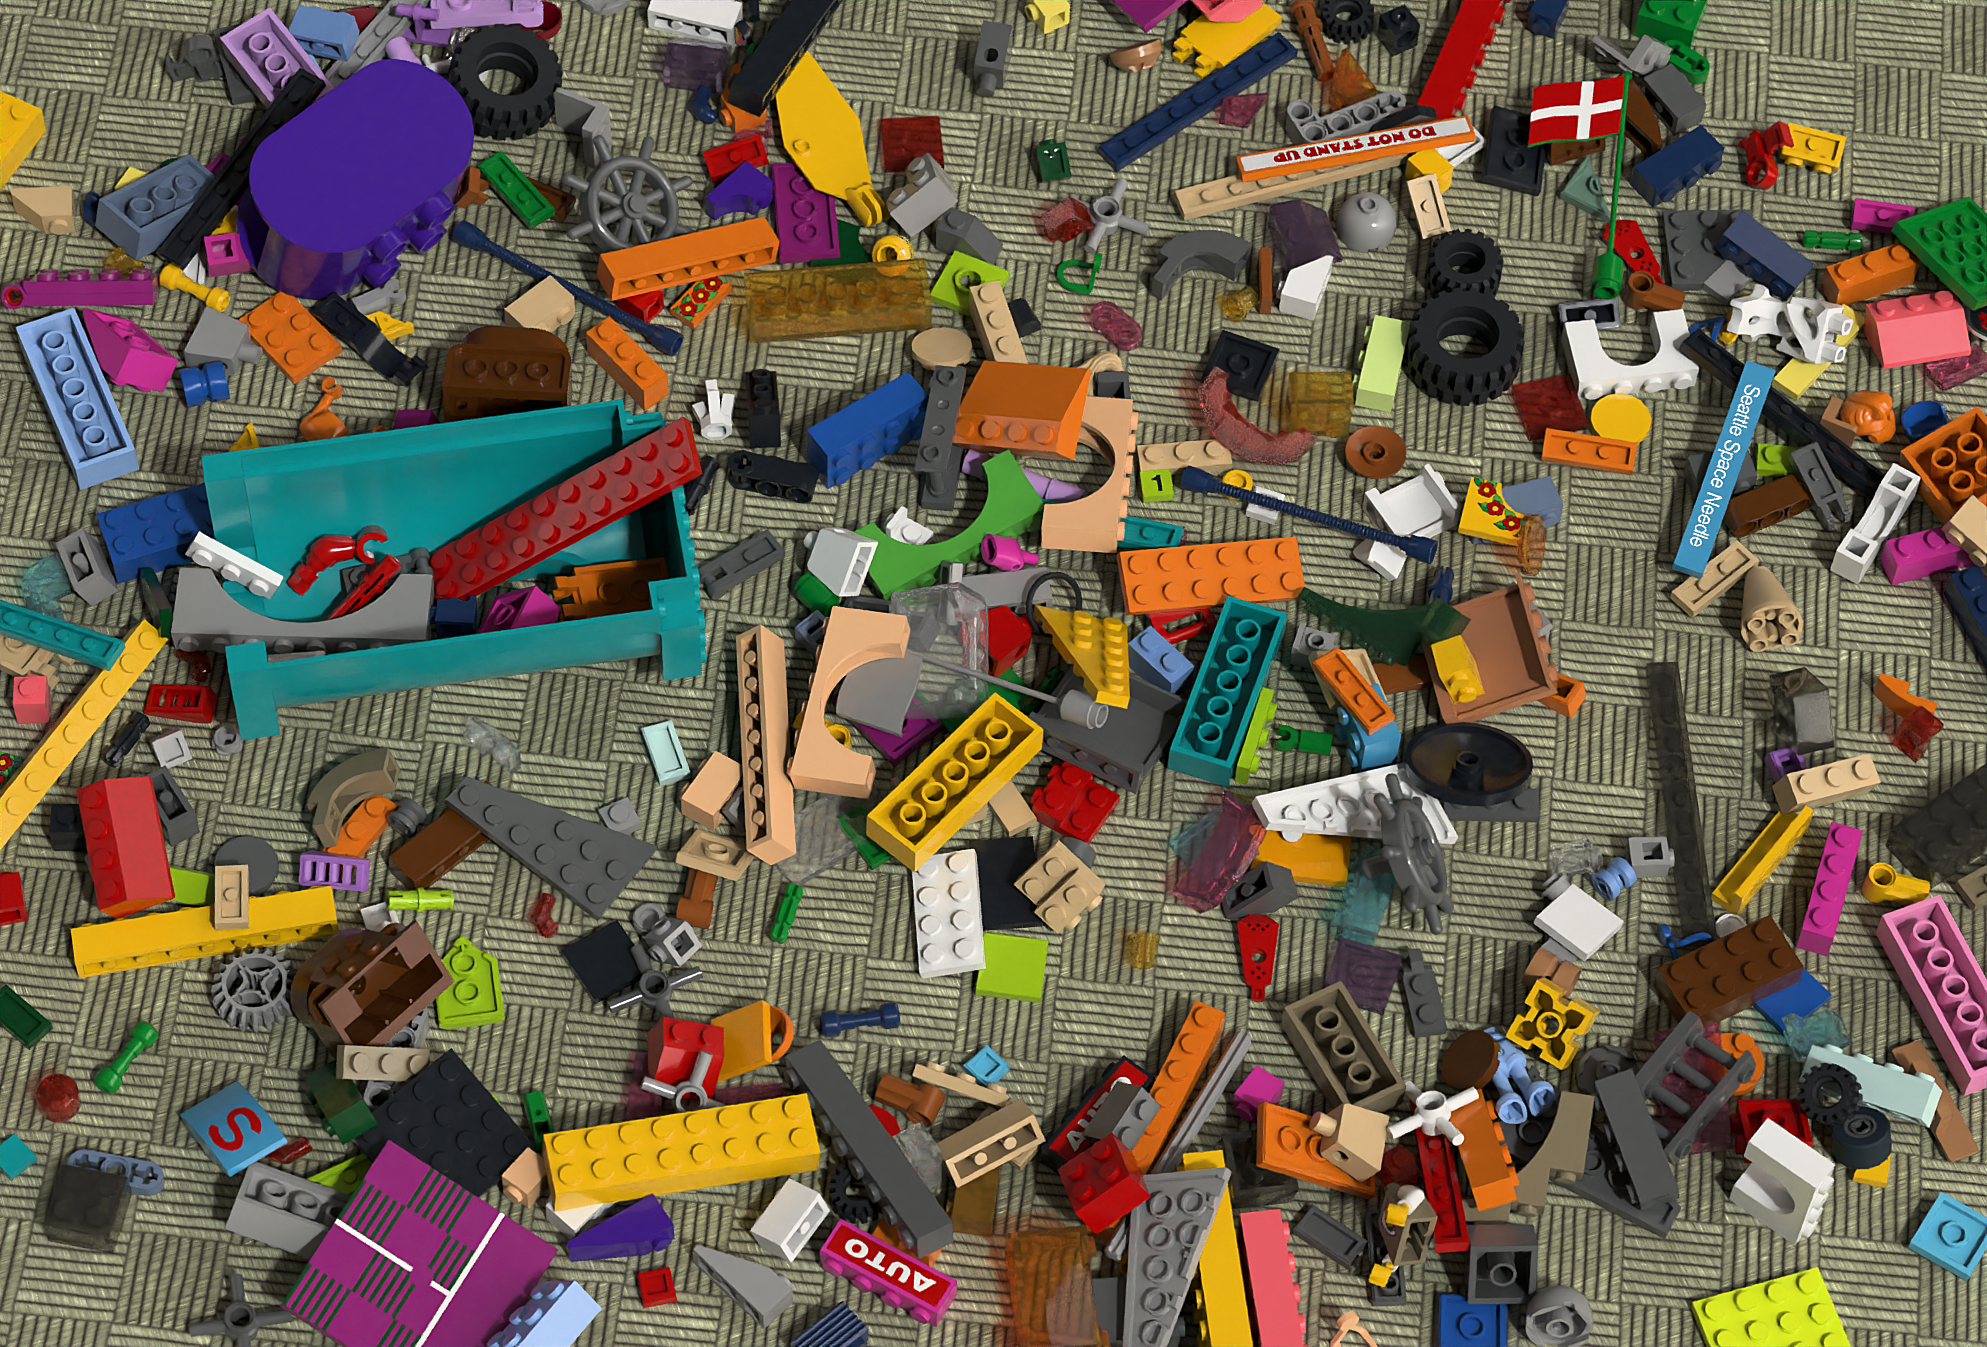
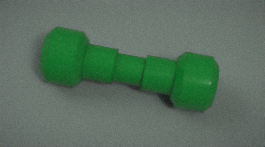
(110, 1078)

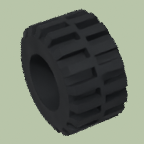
(1463, 250)

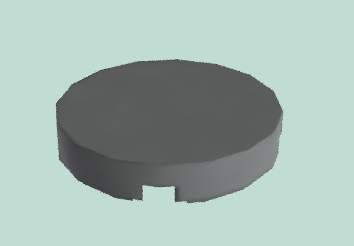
(256, 854)
(1600, 1064)

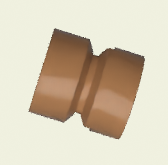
(1547, 965)

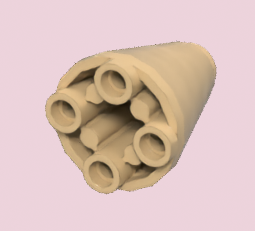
(1768, 612)

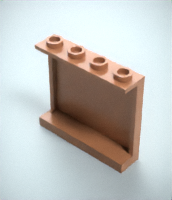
(1507, 653)

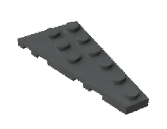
(568, 852)
(1601, 1178)

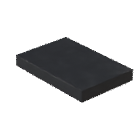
(1507, 158)
(999, 867)

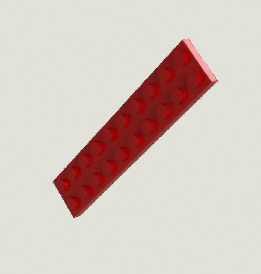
(567, 513)

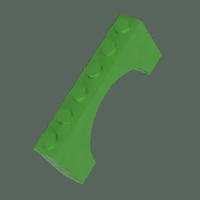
(1008, 511)

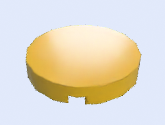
(1620, 418)

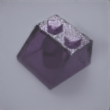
(695, 64)
(1301, 234)

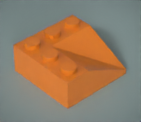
(1951, 463)

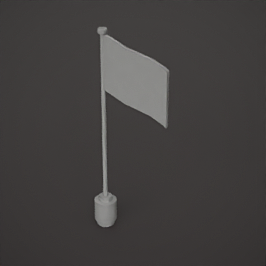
(883, 689)

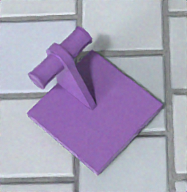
(421, 29)

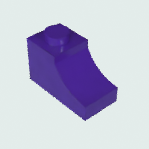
(742, 191)

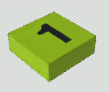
(1156, 485)

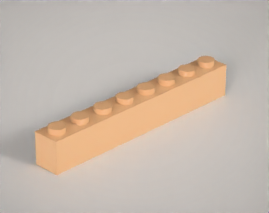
(765, 745)

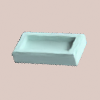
(666, 753)

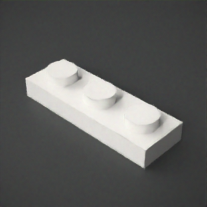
(234, 565)

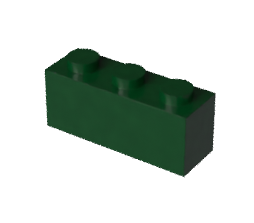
(338, 1104)

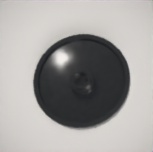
(1468, 764)

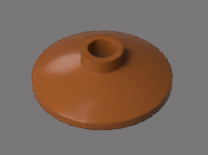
(1376, 442)

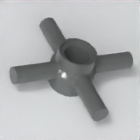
(651, 978)
(240, 1310)

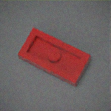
(727, 158)

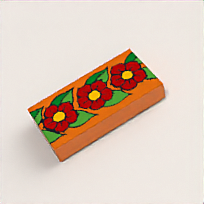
(700, 300)

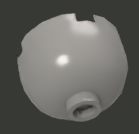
(1366, 222)
(1559, 1317)

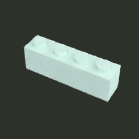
(1882, 1087)

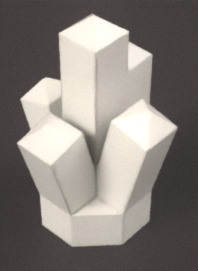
(715, 421)

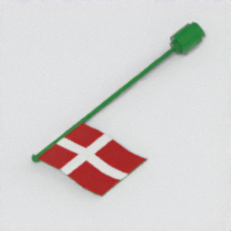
(1585, 114)

